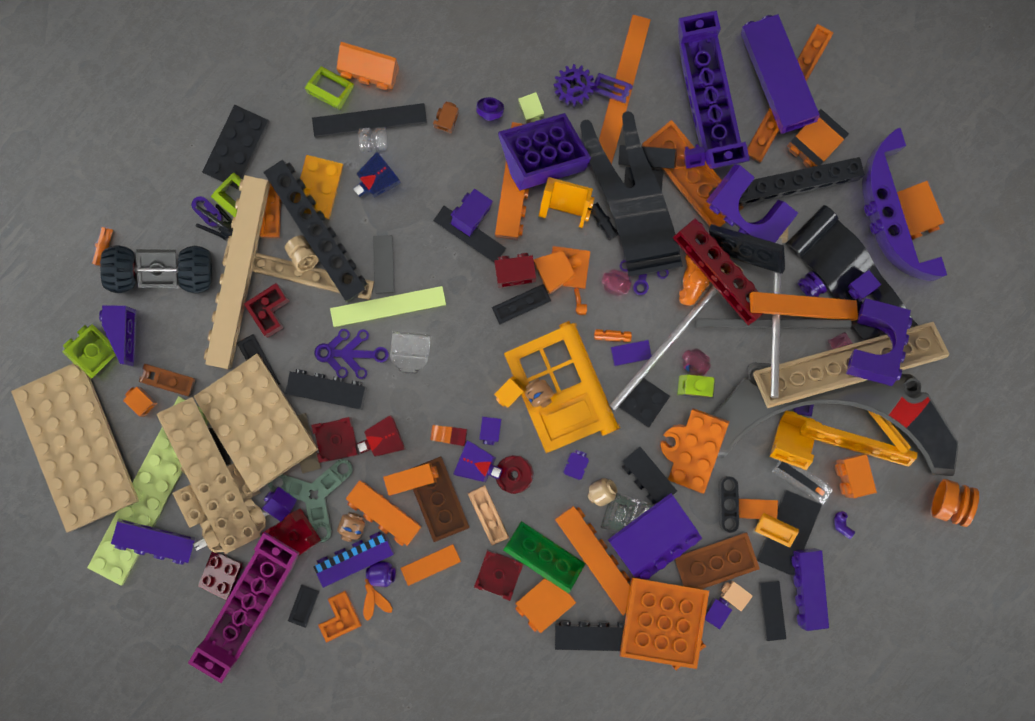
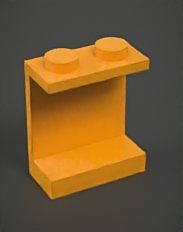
(567, 198)
(791, 446)

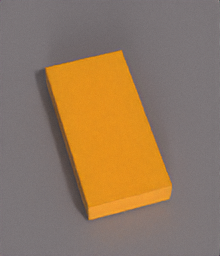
(776, 530)

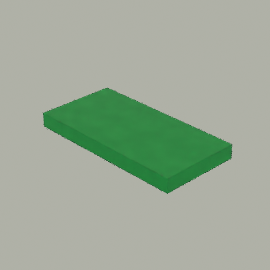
(544, 557)

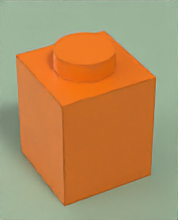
(139, 401)

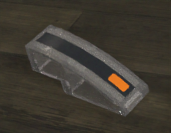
(804, 481)

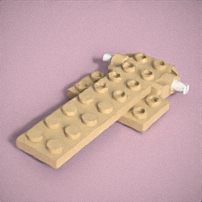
(216, 492)

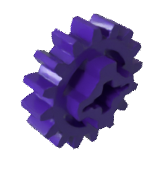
(567, 81)

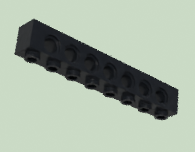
(276, 175)
(802, 181)

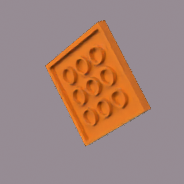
(664, 623)

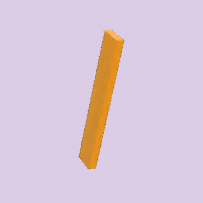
(857, 443)

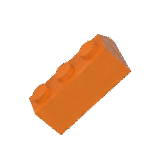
(367, 66)

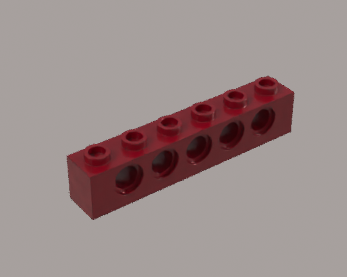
(712, 268)

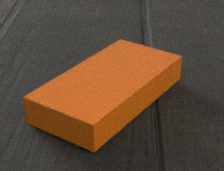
(755, 508)

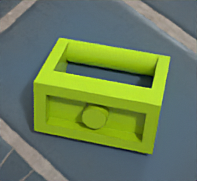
(336, 102)
(223, 198)

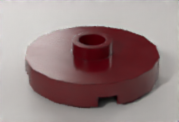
(522, 467)

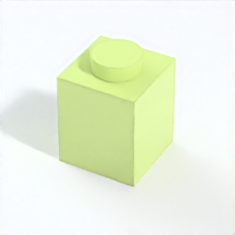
(531, 108)

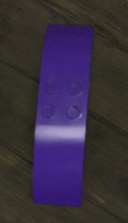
(709, 90)
(898, 246)

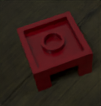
(335, 440)
(295, 532)
(498, 574)

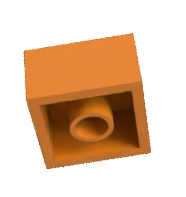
(855, 476)

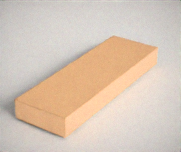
(488, 515)

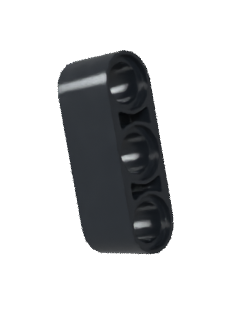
(733, 513)

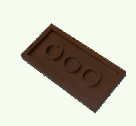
(441, 504)

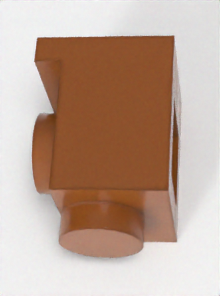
(446, 117)

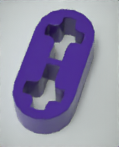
(210, 209)

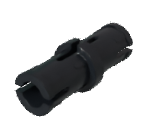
(603, 221)

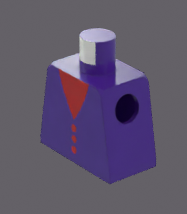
(476, 464)

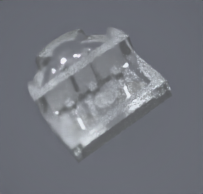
(409, 351)

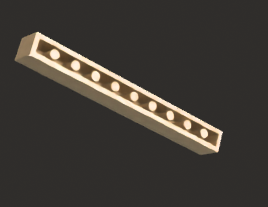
(237, 272)

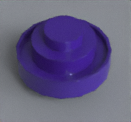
(490, 108)

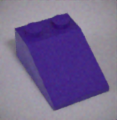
(120, 329)

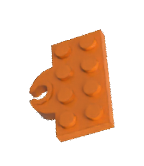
(695, 449)

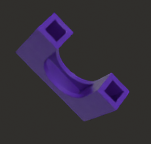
(726, 201)
(892, 321)

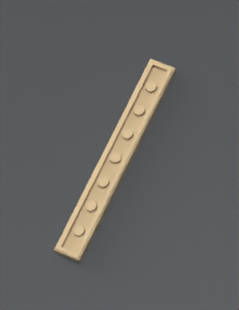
(286, 270)

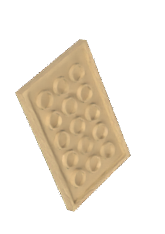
(255, 423)

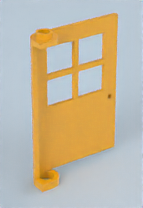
(575, 410)

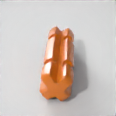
(612, 335)

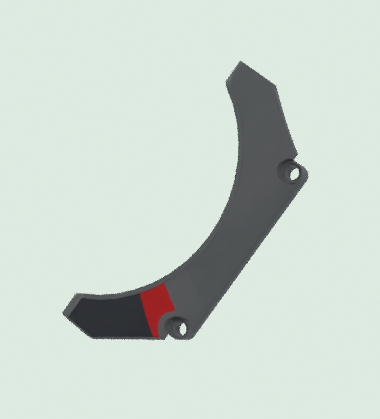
(903, 406)

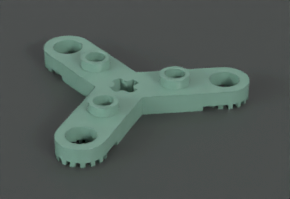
(325, 484)

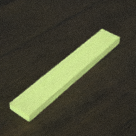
(388, 306)

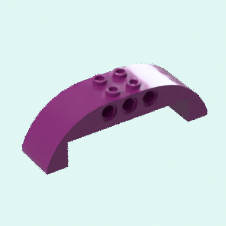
(245, 608)

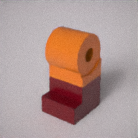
(449, 435)

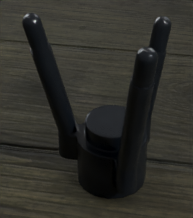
(225, 227)

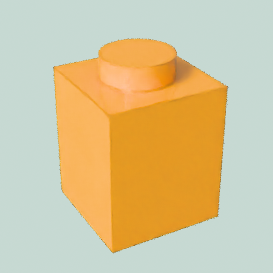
(509, 392)

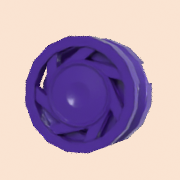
(811, 285)

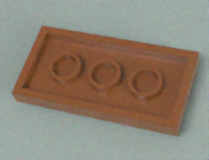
(717, 562)

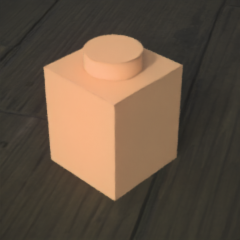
(735, 595)

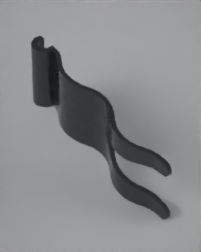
(639, 210)
(839, 260)

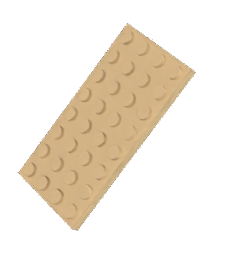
(74, 446)

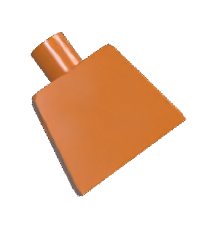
(556, 269)

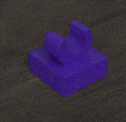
(694, 157)

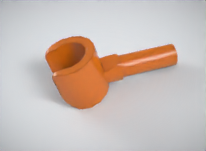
(581, 309)

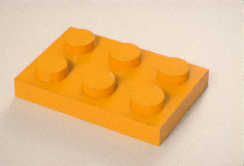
(322, 182)

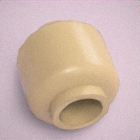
(602, 492)

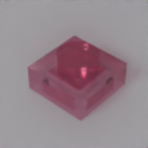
(840, 341)

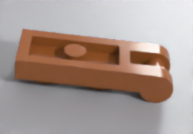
(167, 380)

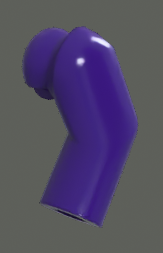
(841, 524)

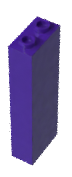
(779, 73)

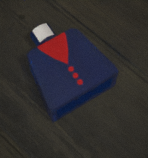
(376, 177)

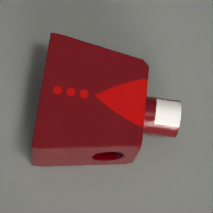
(382, 438)

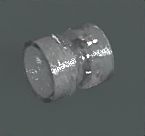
(373, 139)

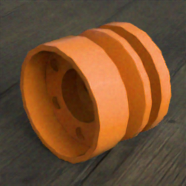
(955, 503)

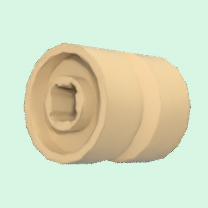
(301, 253)

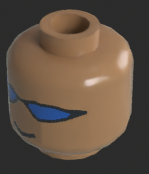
(539, 393)
(351, 526)

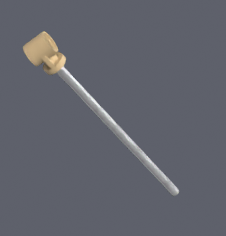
(776, 330)
(665, 346)

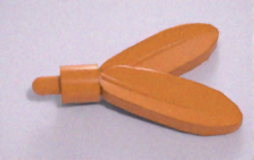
(374, 597)

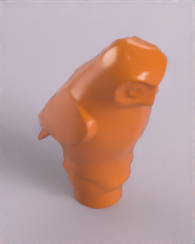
(693, 283)

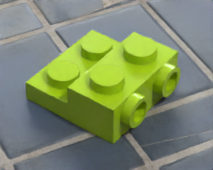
(89, 350)

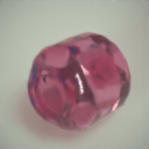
(616, 282)
(696, 362)

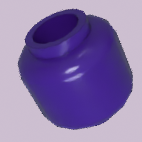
(381, 574)

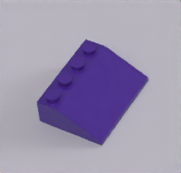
(543, 151)
(655, 538)

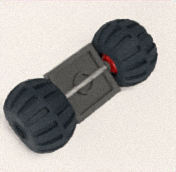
(156, 269)

